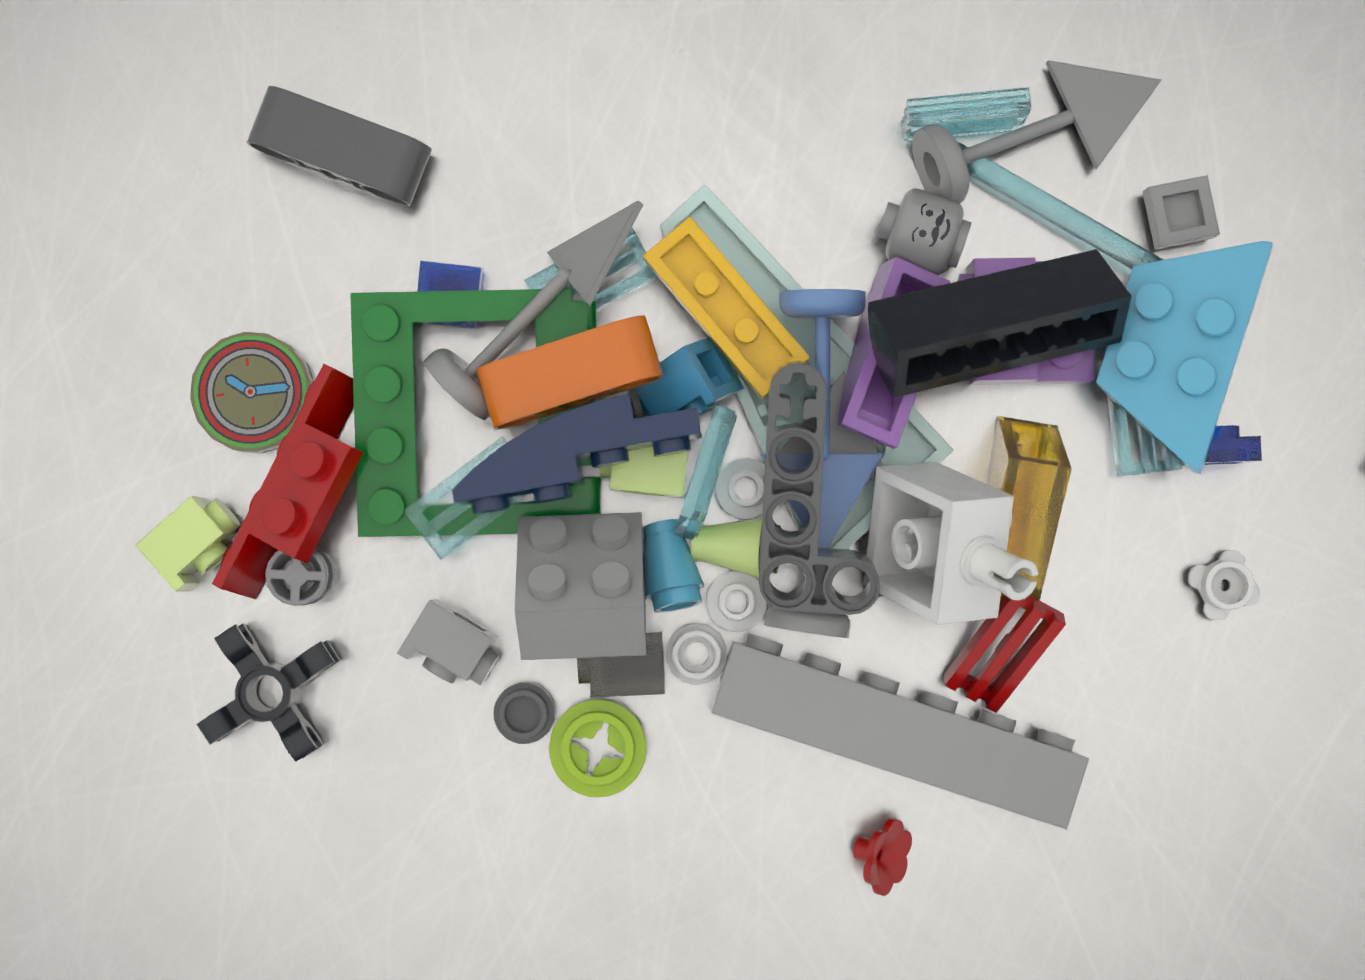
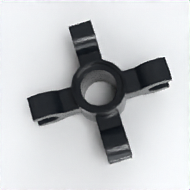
(244, 653)

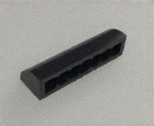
(997, 322)

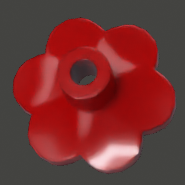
(884, 856)

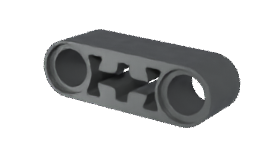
(339, 145)

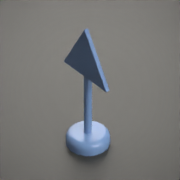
(842, 472)

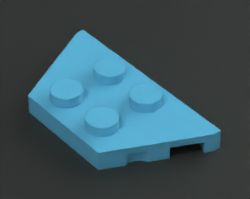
(1184, 344)

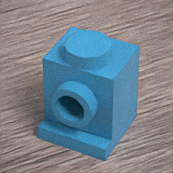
(691, 379)

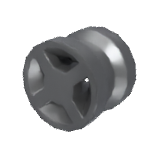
(288, 575)

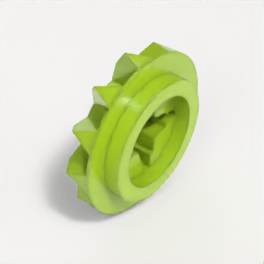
(570, 759)

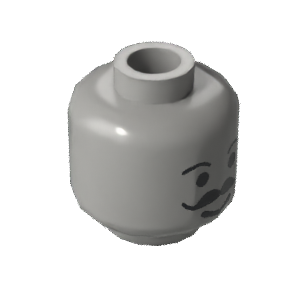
(925, 230)

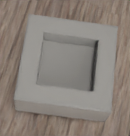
(1181, 212)

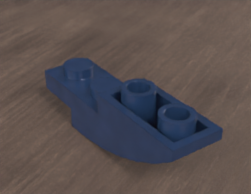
(550, 454)

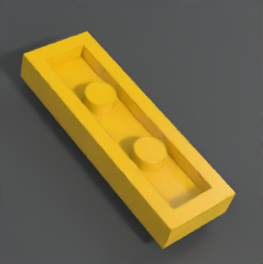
(723, 305)

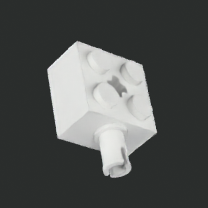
(944, 543)

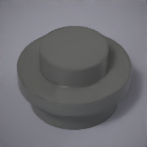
(524, 713)

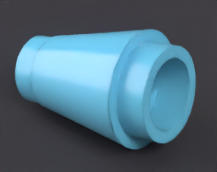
(670, 570)

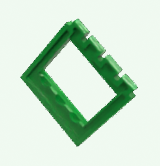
(387, 401)

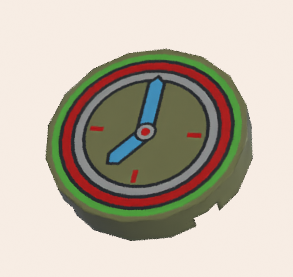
(249, 391)

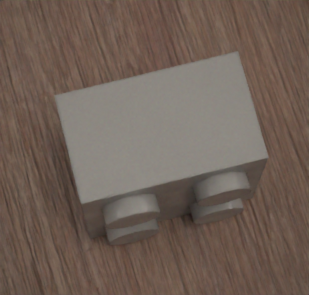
(580, 586)

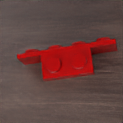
(298, 490)

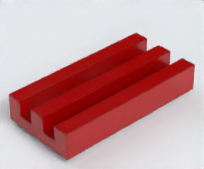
(1022, 662)

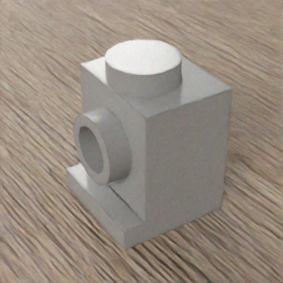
(451, 644)

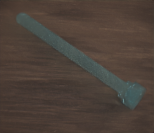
(1059, 213)

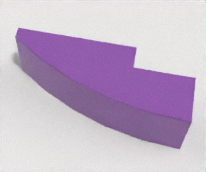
(865, 400)

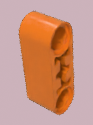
(569, 372)

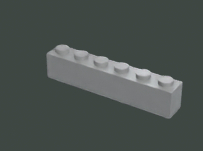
(899, 733)

